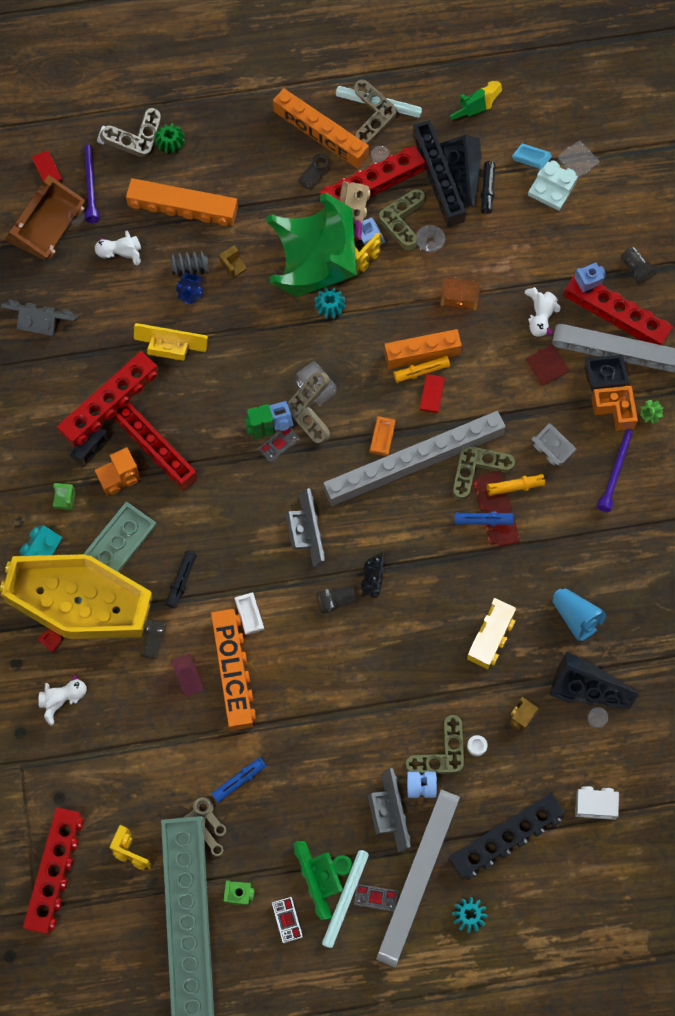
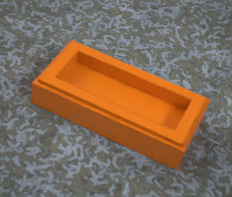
(382, 436)

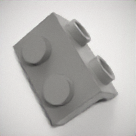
(554, 445)

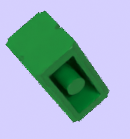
(260, 422)

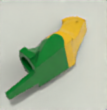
(478, 101)

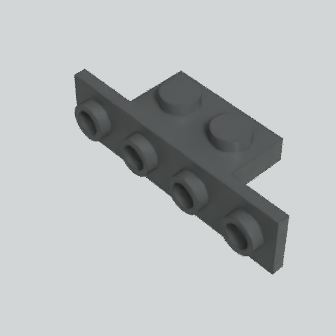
(38, 319)
(304, 529)
(388, 811)

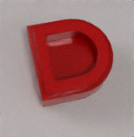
(50, 640)

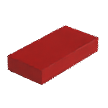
(46, 166)
(432, 393)

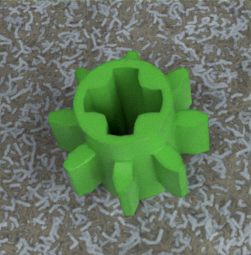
(651, 411)

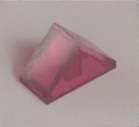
(187, 675)

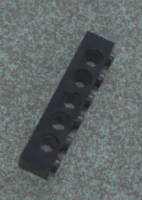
(439, 173)
(547, 805)

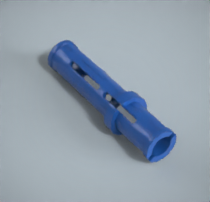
(485, 518)
(258, 764)

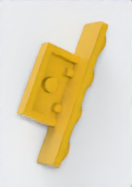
(169, 342)

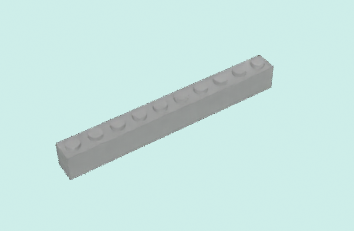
(414, 458)

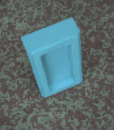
(531, 156)

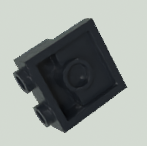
(606, 372)

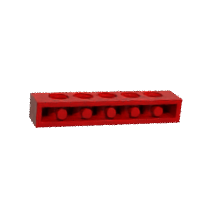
(383, 180)
(622, 319)
(96, 402)
(155, 446)
(61, 819)

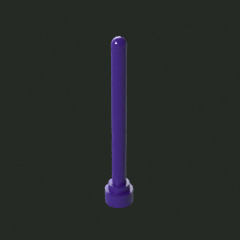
(91, 213)
(605, 502)

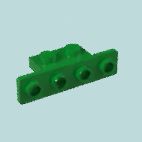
(320, 877)

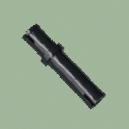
(487, 193)
(177, 588)

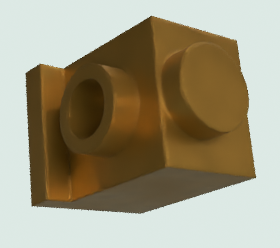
(522, 715)

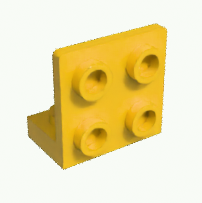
(369, 252)
(122, 841)

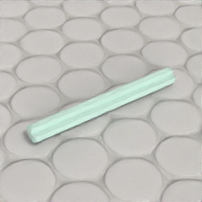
(401, 107)
(345, 899)

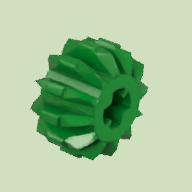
(169, 138)

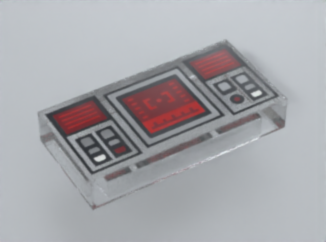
(279, 444)
(375, 897)

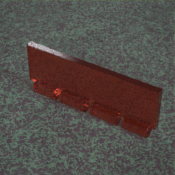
(501, 534)

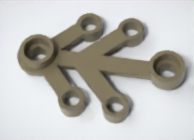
(207, 814)

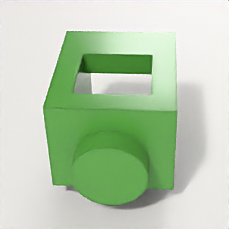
(230, 896)

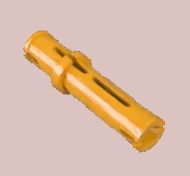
(421, 369)
(523, 483)

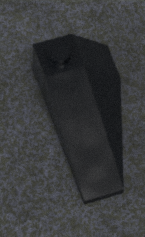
(463, 160)
(586, 683)

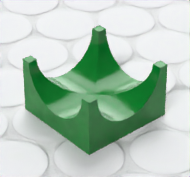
(316, 248)

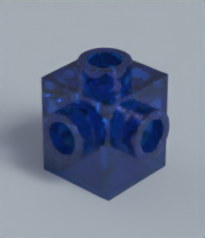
(190, 288)

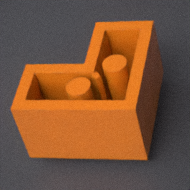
(618, 402)
(118, 473)

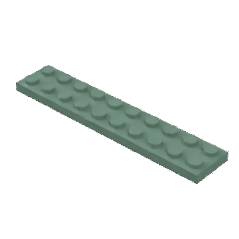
(187, 917)

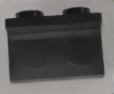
(84, 453)

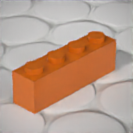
(422, 349)

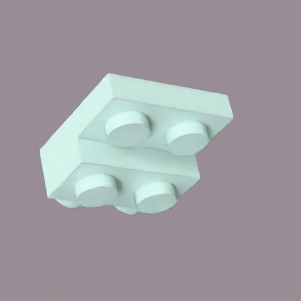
(553, 185)

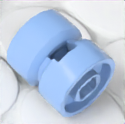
(414, 786)

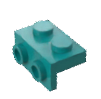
(42, 542)

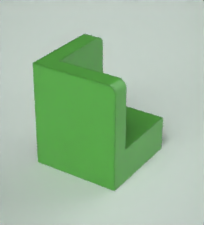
(64, 496)

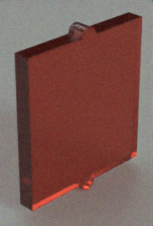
(547, 364)

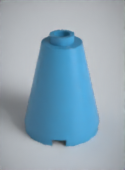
(578, 613)

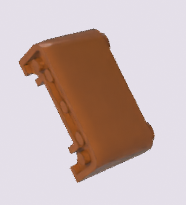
(45, 219)

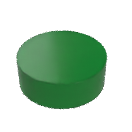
(342, 865)

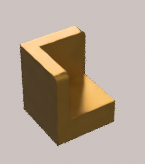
(231, 262)

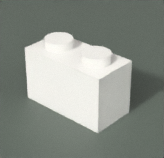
(596, 803)

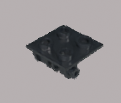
(373, 573)

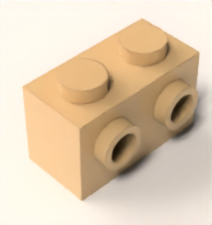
(355, 196)

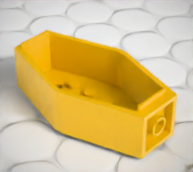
(73, 577)

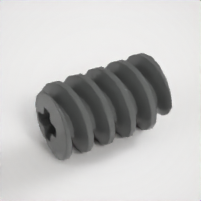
(189, 263)

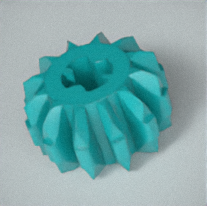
(330, 297)
(469, 907)

